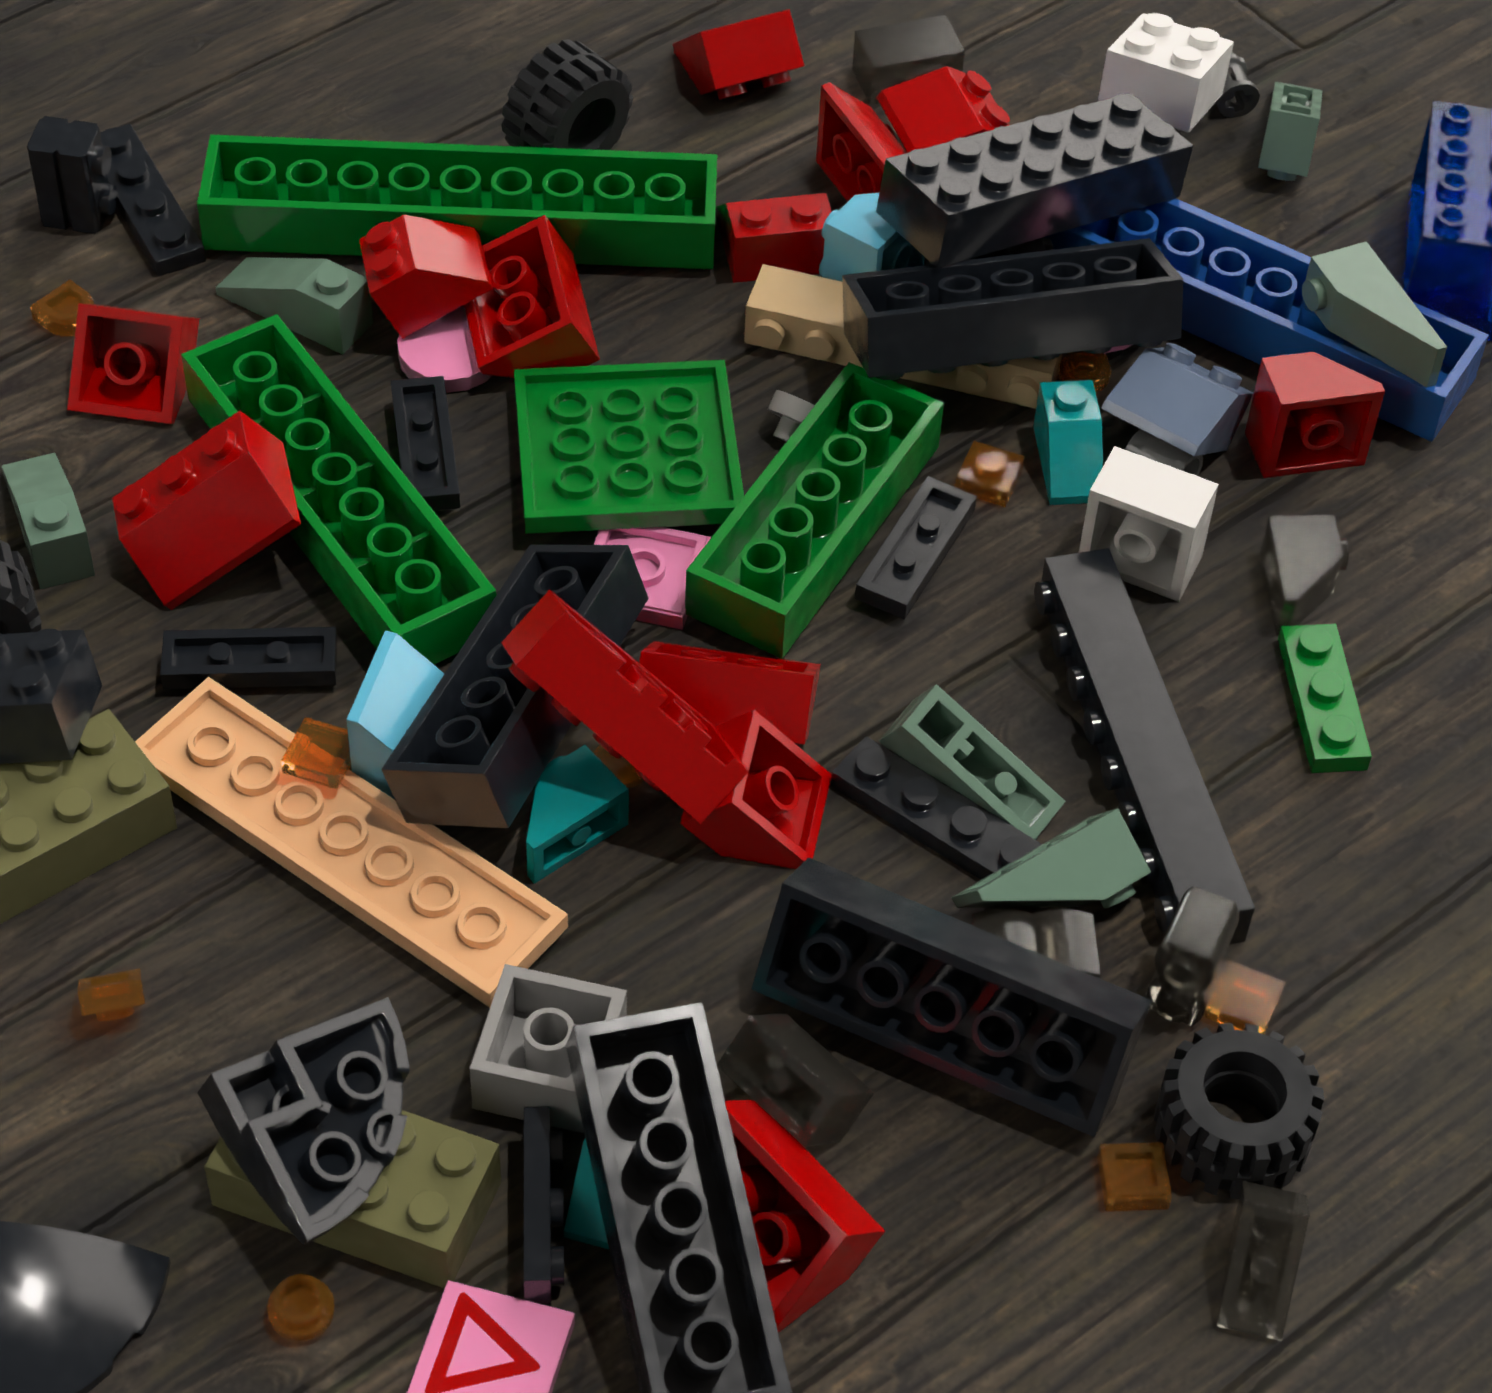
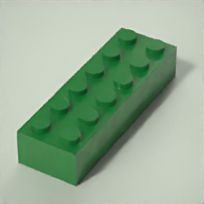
(813, 510)

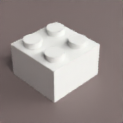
(1169, 68)
(1149, 520)

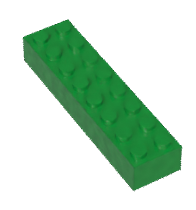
(356, 507)

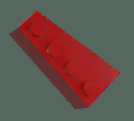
(623, 706)

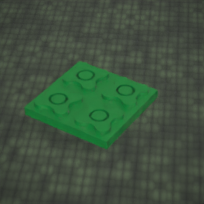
(626, 446)

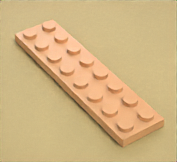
(352, 843)

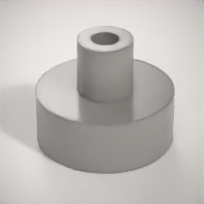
(792, 413)

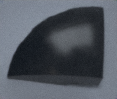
(316, 1116)
(70, 1305)

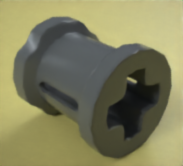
(1238, 86)

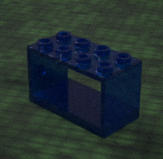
(1451, 217)

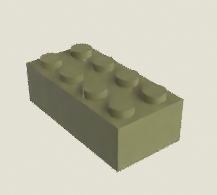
(77, 814)
(417, 1212)

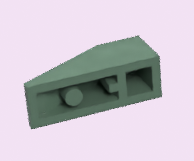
(1290, 131)
(307, 294)
(1371, 310)
(49, 520)
(966, 757)
(1075, 868)

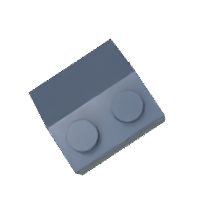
(1180, 400)

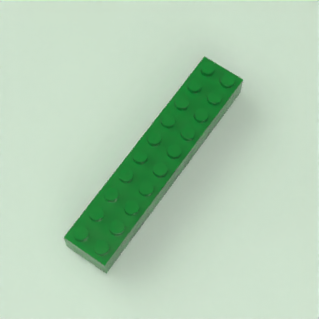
(334, 191)

